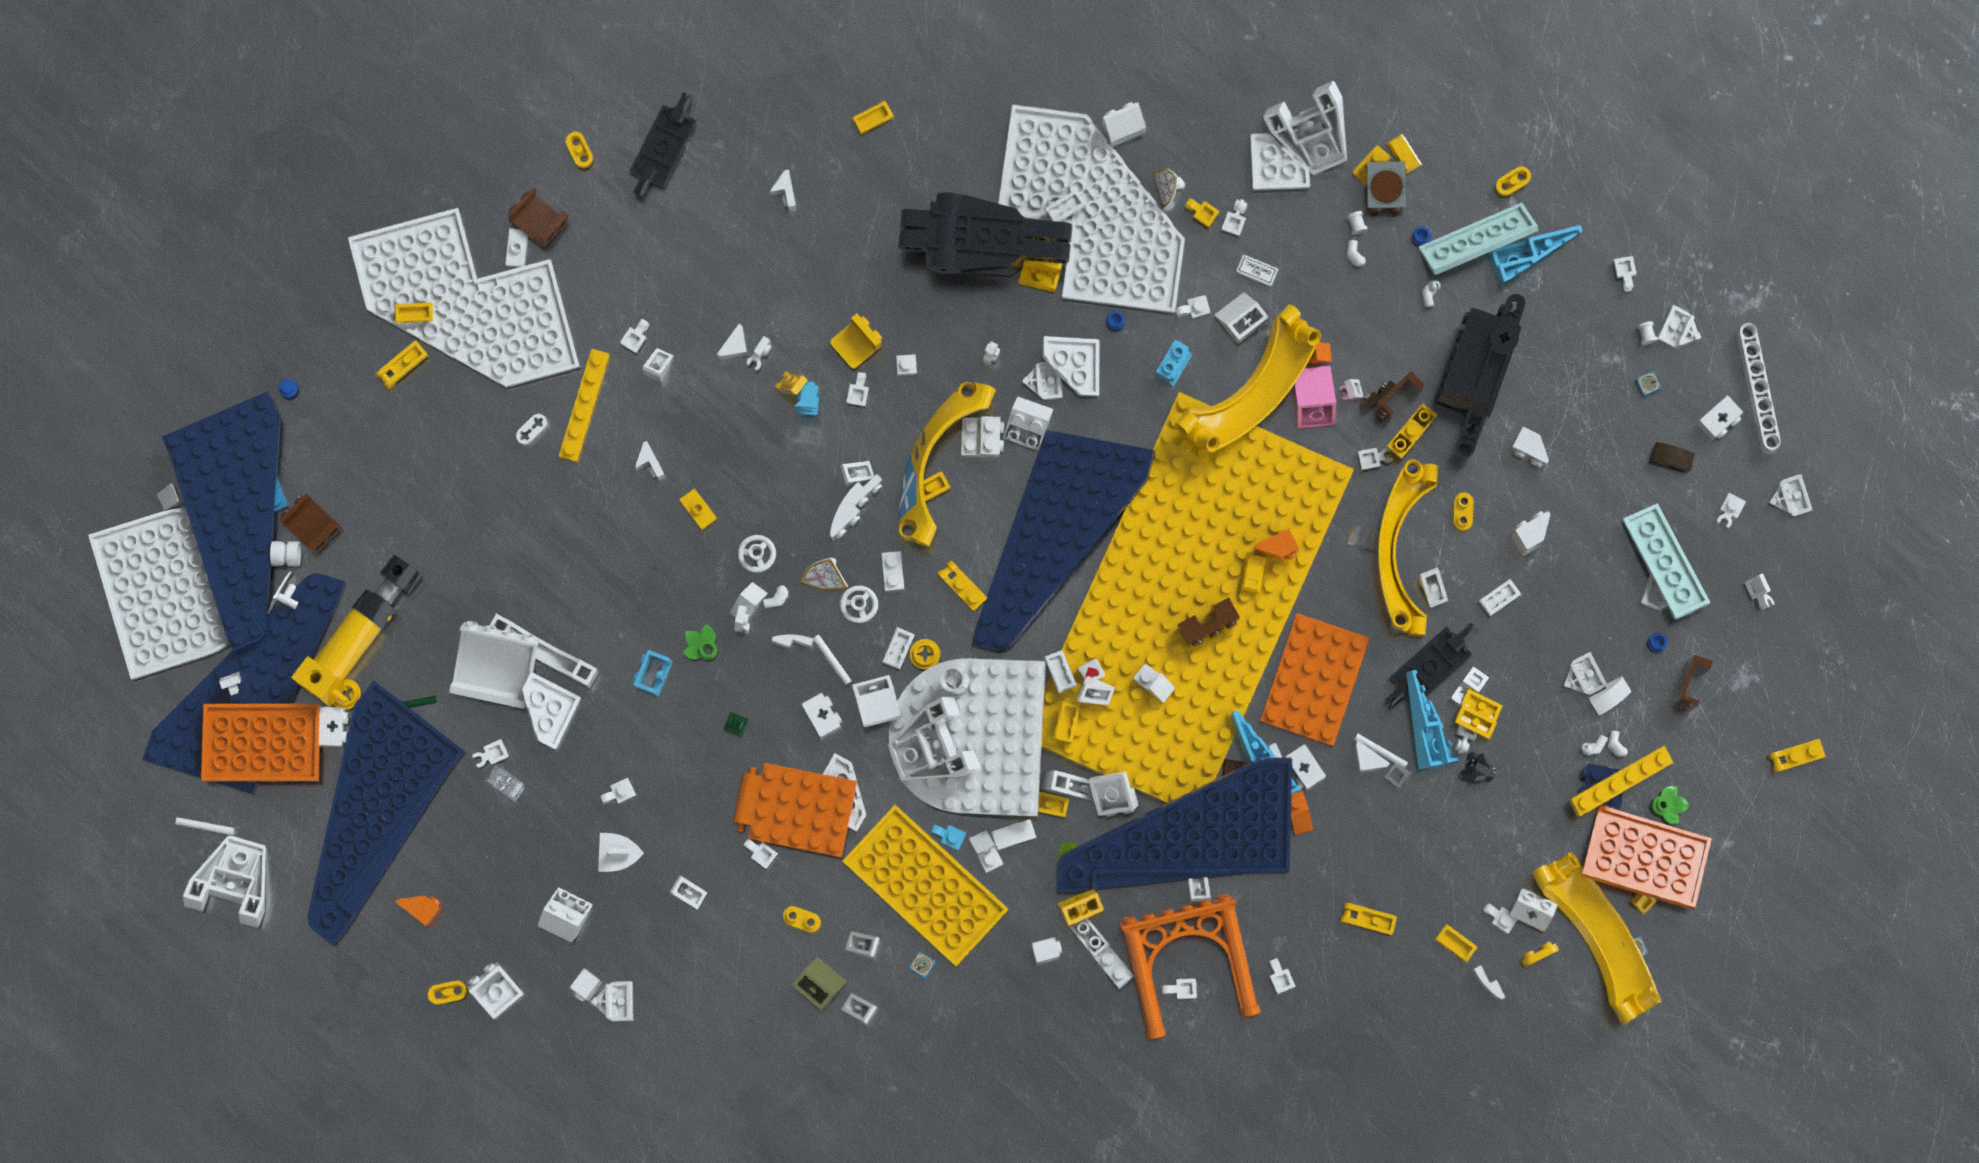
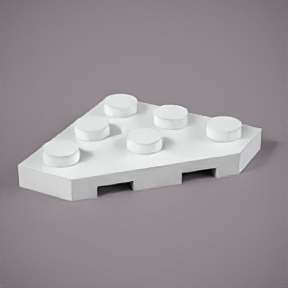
(1275, 165)
(1075, 362)
(548, 708)
(843, 768)

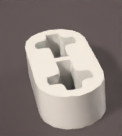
(534, 434)

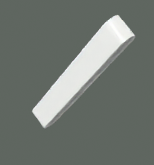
(1760, 379)

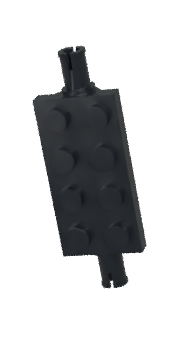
(663, 145)
(1433, 662)

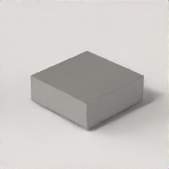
(1397, 774)

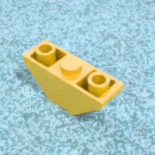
(1412, 431)

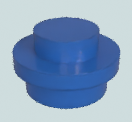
(1421, 235)
(1115, 320)
(287, 388)
(1657, 642)

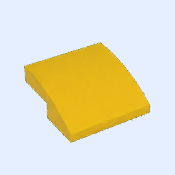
(1040, 275)
(1478, 714)

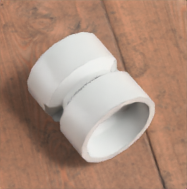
(286, 553)
(954, 680)

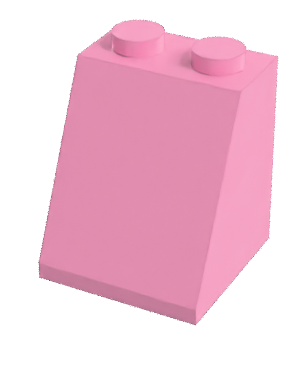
(1315, 398)

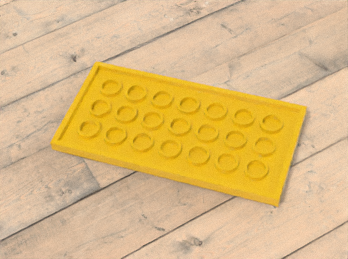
(925, 885)

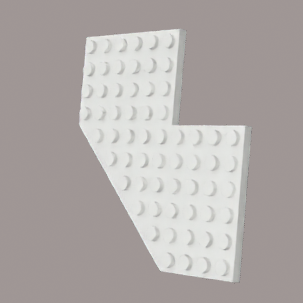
(1122, 240)
(498, 324)

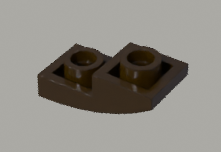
(1371, 401)
(1673, 456)

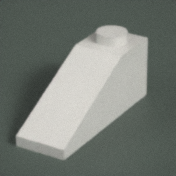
(1066, 785)

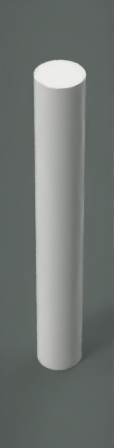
(832, 660)
(1381, 751)
(204, 826)

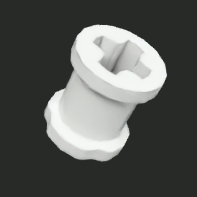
(1357, 222)
(1647, 333)

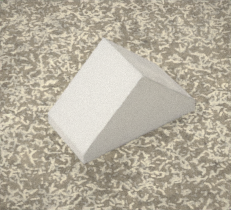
(734, 346)
(657, 365)
(856, 472)
(751, 598)
(1095, 692)
(1368, 759)
(1198, 890)
(688, 892)
(862, 944)
(859, 1008)

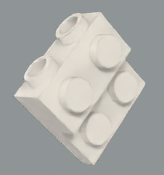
(982, 437)
(1113, 794)
(494, 989)

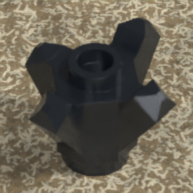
(1478, 768)

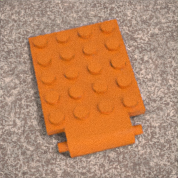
(795, 808)

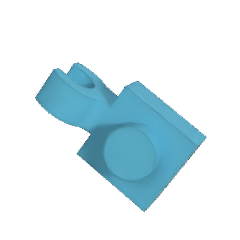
(951, 837)

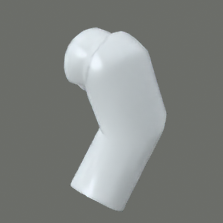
(1352, 254)
(1428, 291)
(778, 599)
(1614, 746)
(1594, 748)

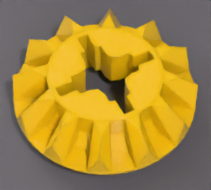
(918, 648)
(354, 695)

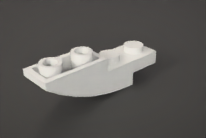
(848, 512)
(1102, 952)

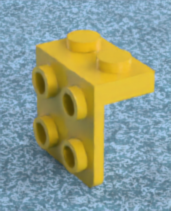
(856, 341)

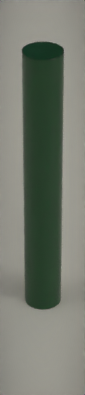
(421, 701)

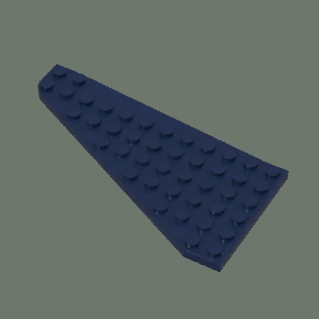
(229, 491)
(1065, 510)
(263, 671)
(383, 787)
(1213, 831)

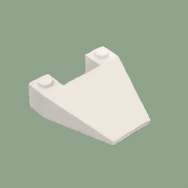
(1316, 135)
(926, 747)
(234, 874)

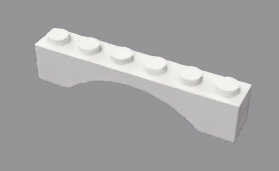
(553, 657)

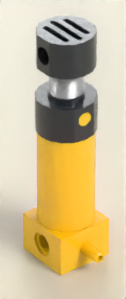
(369, 615)

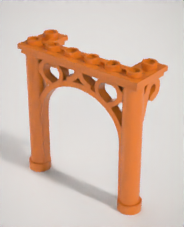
(1143, 969)

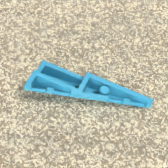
(1516, 257)
(1430, 741)
(1253, 745)

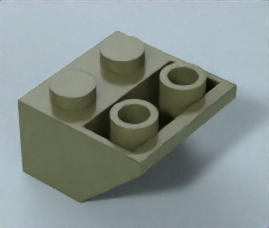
(819, 983)

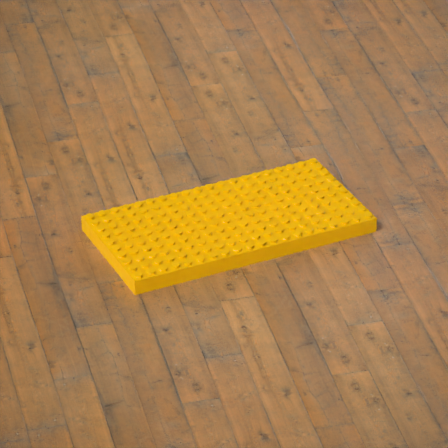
(1175, 559)

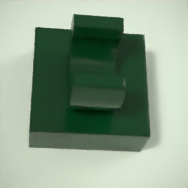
(735, 724)

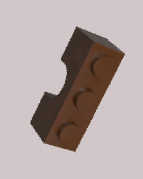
(1195, 632)

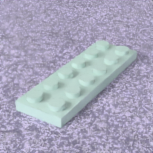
(1478, 238)
(1666, 561)

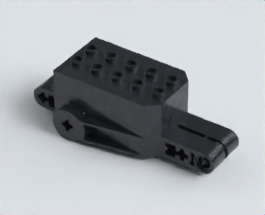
(981, 236)
(1480, 366)

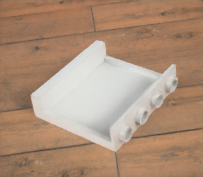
(493, 664)

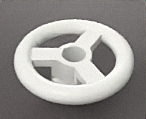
(761, 566)
(846, 602)

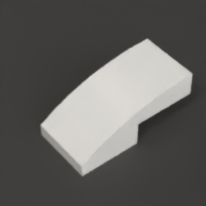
(787, 641)
(1474, 681)
(1611, 696)
(1013, 834)
(1492, 988)

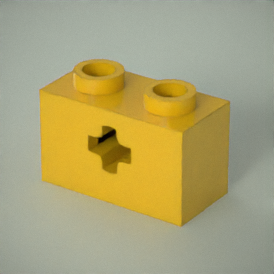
(1080, 907)

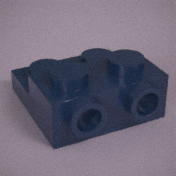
(1595, 773)

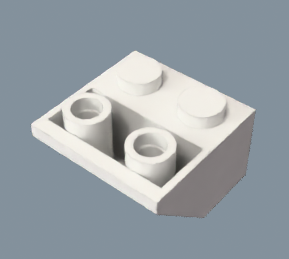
(1123, 124)
(1241, 317)
(1027, 423)
(1531, 534)
(876, 701)
(564, 915)

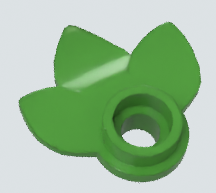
(699, 642)
(1672, 805)

